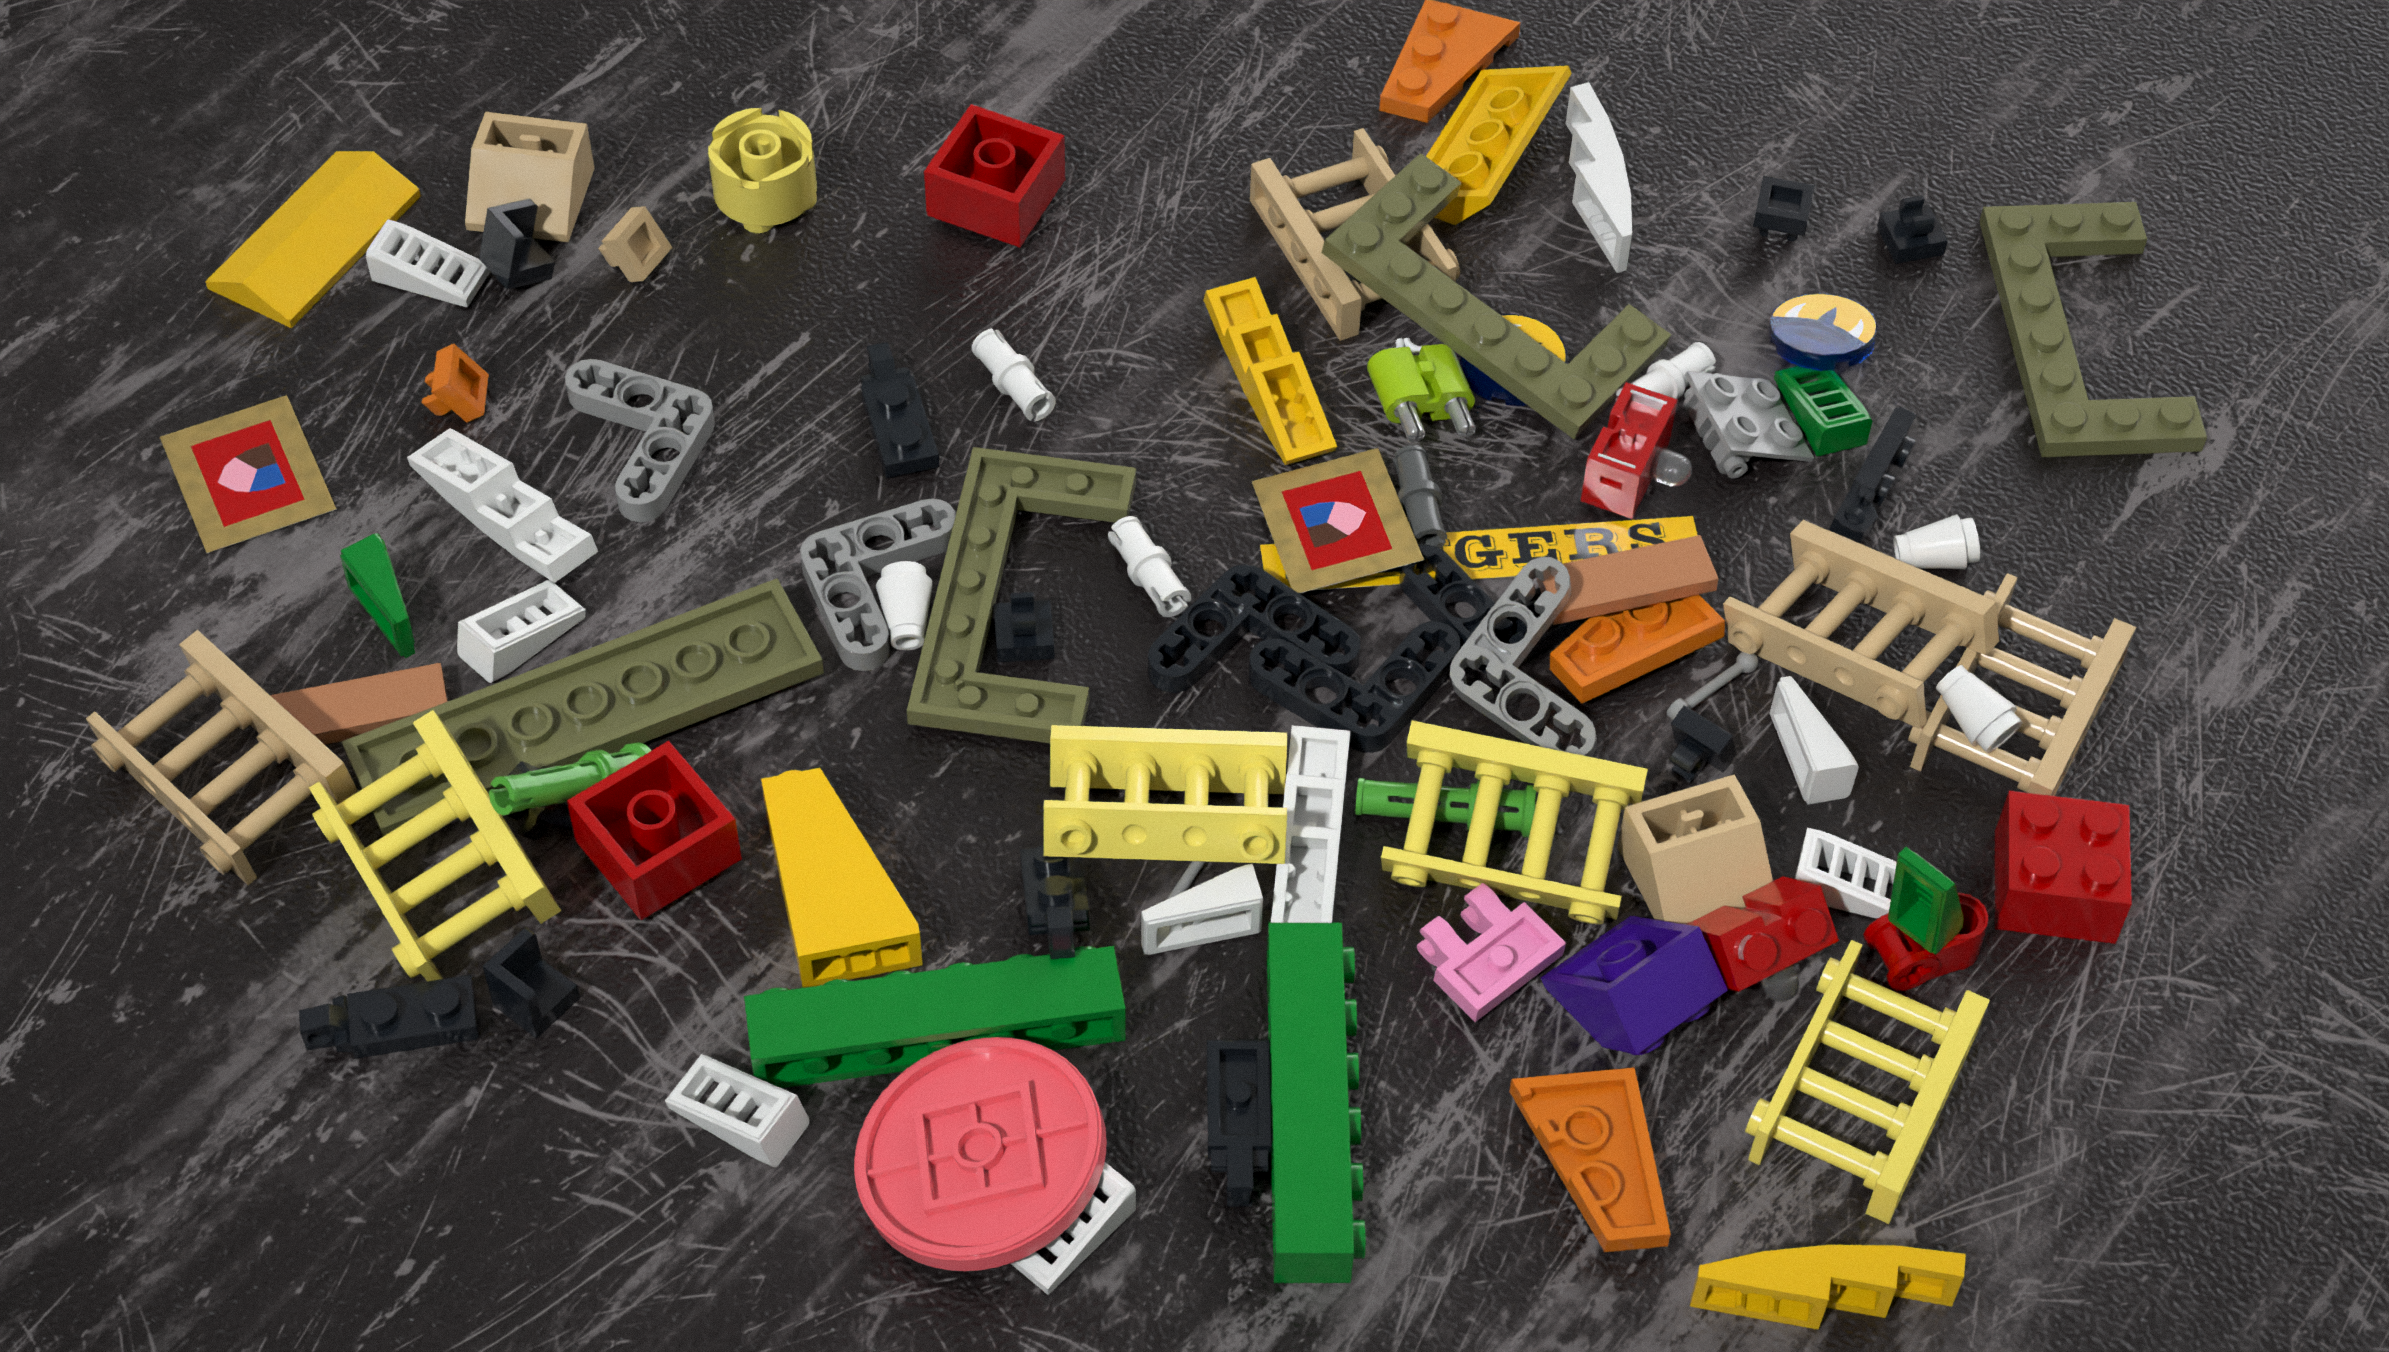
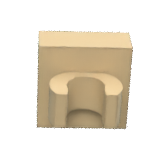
(635, 244)

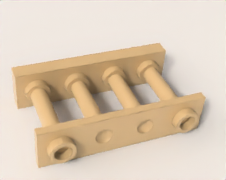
(1299, 230)
(1872, 579)
(2078, 695)
(242, 705)

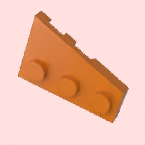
(1440, 56)
(1631, 643)
(1601, 1150)

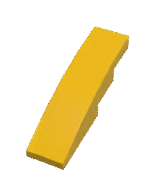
(1269, 371)
(1802, 1282)

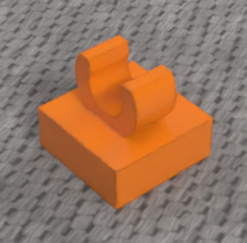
(456, 385)

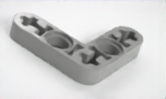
(657, 419)
(855, 561)
(1504, 660)

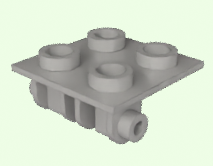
(1742, 421)

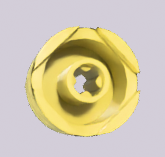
(762, 168)

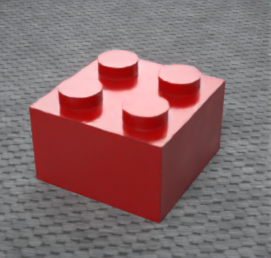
(995, 175)
(655, 830)
(2062, 867)

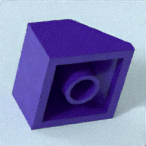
(1638, 983)

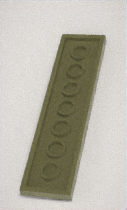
(604, 696)

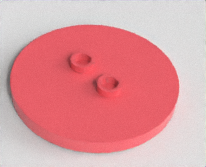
(980, 1154)

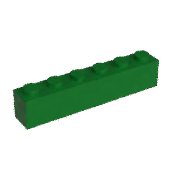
(900, 1018)
(1310, 1104)

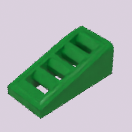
(1825, 435)
(376, 588)
(1924, 902)

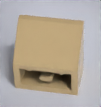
(533, 160)
(1695, 850)

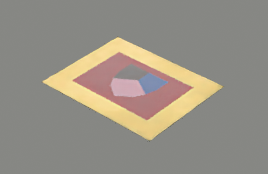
(247, 474)
(1337, 521)

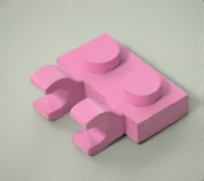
(1497, 962)

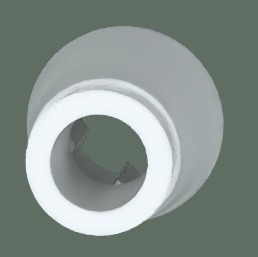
(1940, 545)
(905, 602)
(1979, 709)

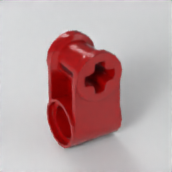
(1914, 965)

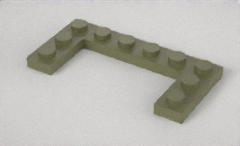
(1375, 253)
(2062, 416)
(947, 682)

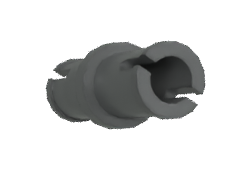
(1419, 495)

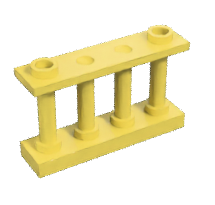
(1166, 762)
(1553, 777)
(489, 844)
(1905, 1124)

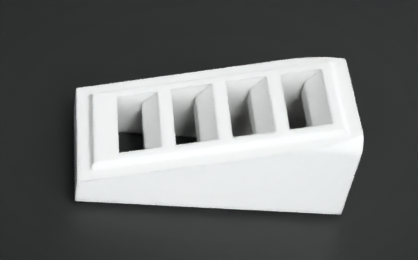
(396, 248)
(495, 654)
(1814, 750)
(1840, 855)
(1205, 914)
(768, 1132)
(1106, 1218)

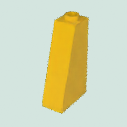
(835, 891)

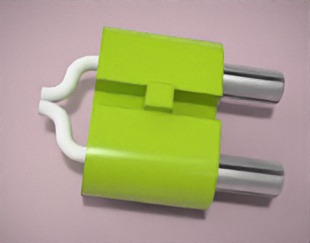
(1422, 384)

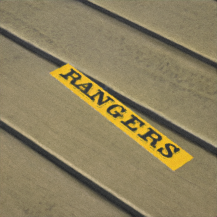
(1506, 551)

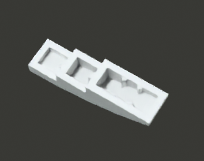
(1601, 179)
(501, 505)
(1314, 819)

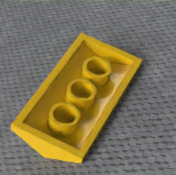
(1492, 132)
(315, 236)

